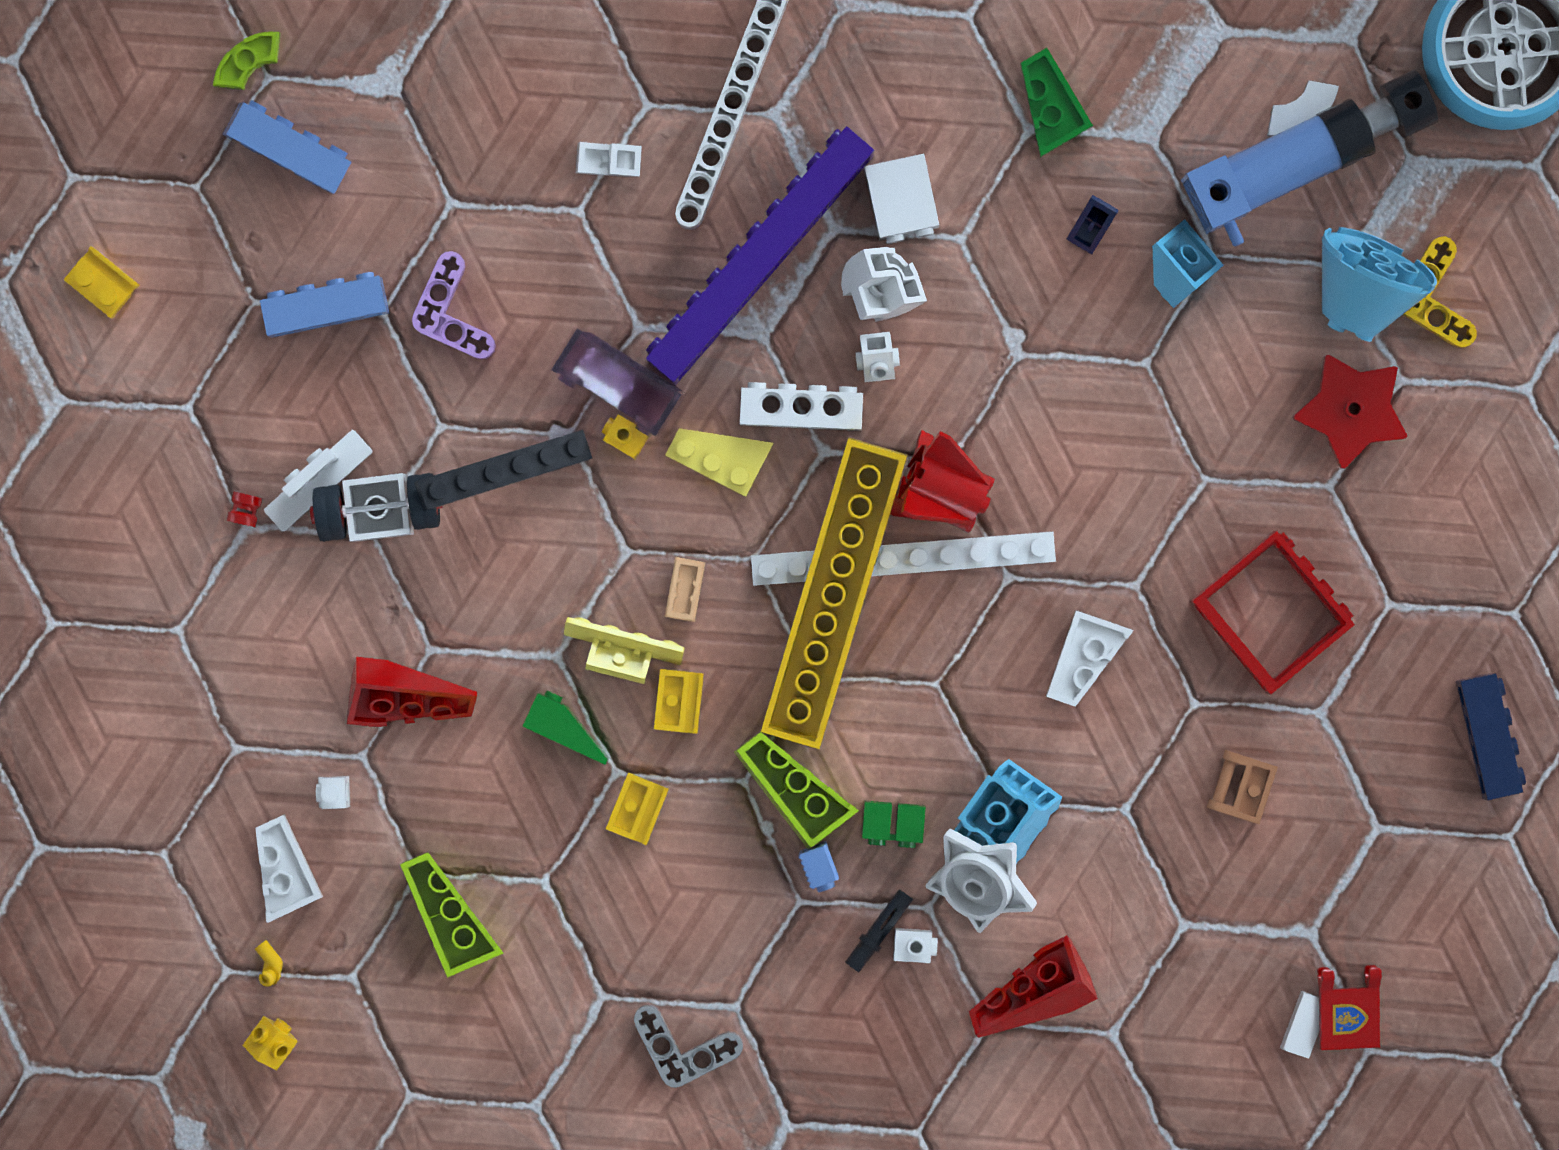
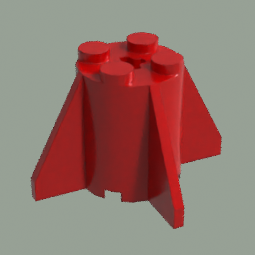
(942, 484)

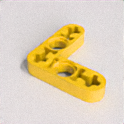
(1420, 314)

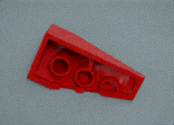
(394, 692)
(1044, 989)

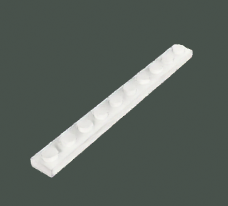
(920, 557)

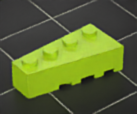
(798, 795)
(451, 924)

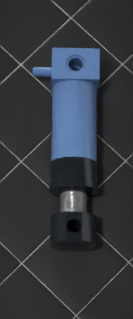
(1305, 153)

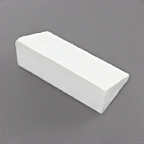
(1302, 1026)

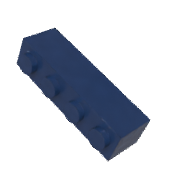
(1490, 736)

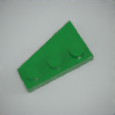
(1052, 103)

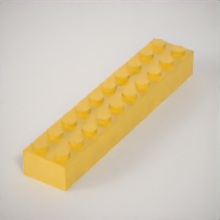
(834, 593)

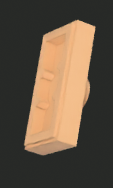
(685, 589)

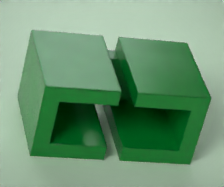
(909, 823)

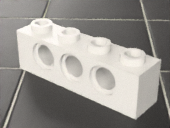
(847, 419)

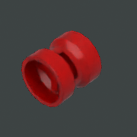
(245, 502)

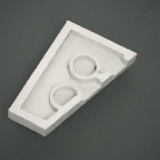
(1084, 656)
(284, 870)

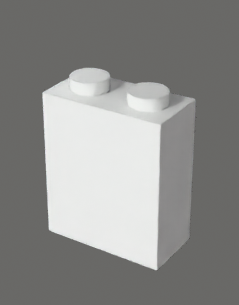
(901, 198)

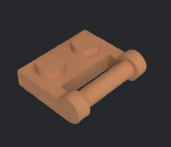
(1251, 791)

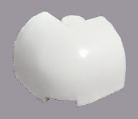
(881, 284)

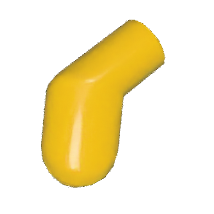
(272, 964)

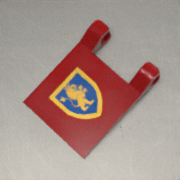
(1349, 1015)

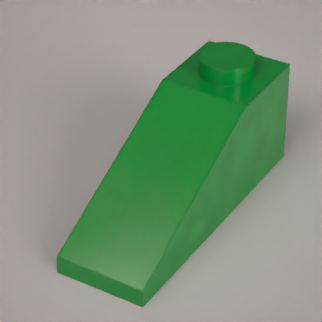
(559, 724)

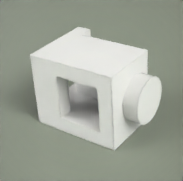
(333, 792)

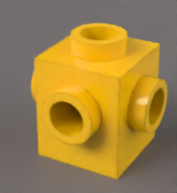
(270, 1042)

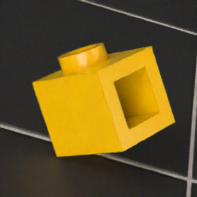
(624, 436)

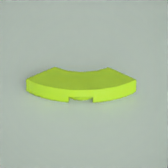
(246, 58)

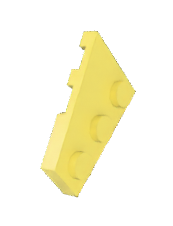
(722, 458)

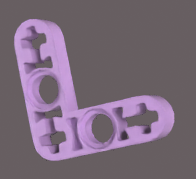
(443, 321)

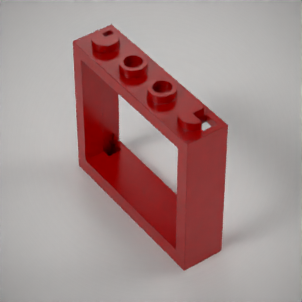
(1320, 589)

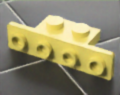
(621, 652)

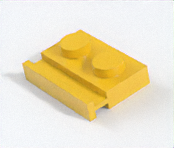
(101, 282)
(678, 701)
(637, 808)

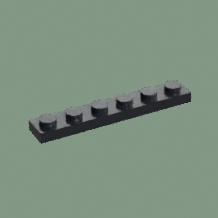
(503, 470)

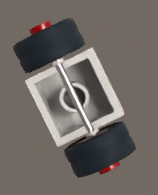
(373, 508)

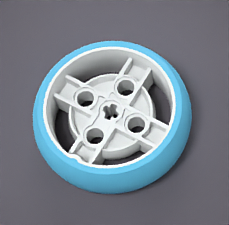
(1482, 29)

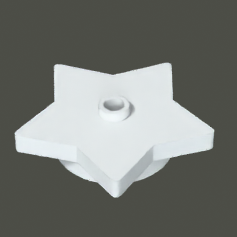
(980, 880)

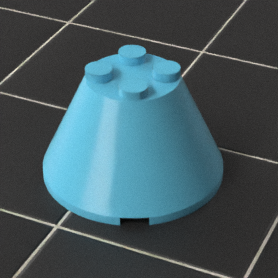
(1368, 282)

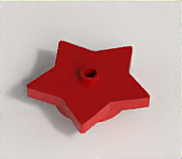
(1330, 412)

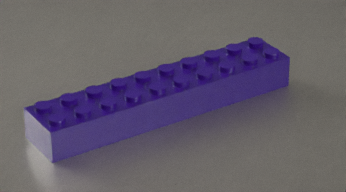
(761, 254)

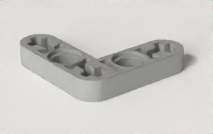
(685, 1059)

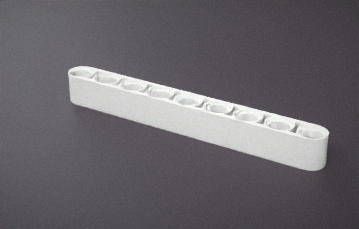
(732, 117)

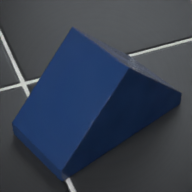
(1092, 224)

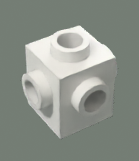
(877, 363)

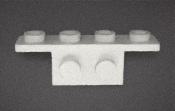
(324, 469)

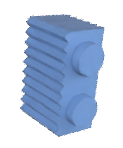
(819, 867)

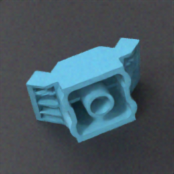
(1008, 809)

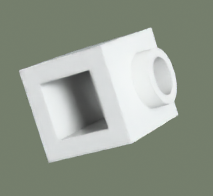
(914, 945)

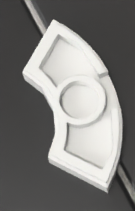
(1315, 99)

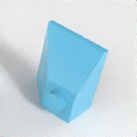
(1182, 263)

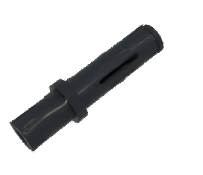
(874, 937)

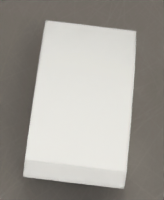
(608, 159)

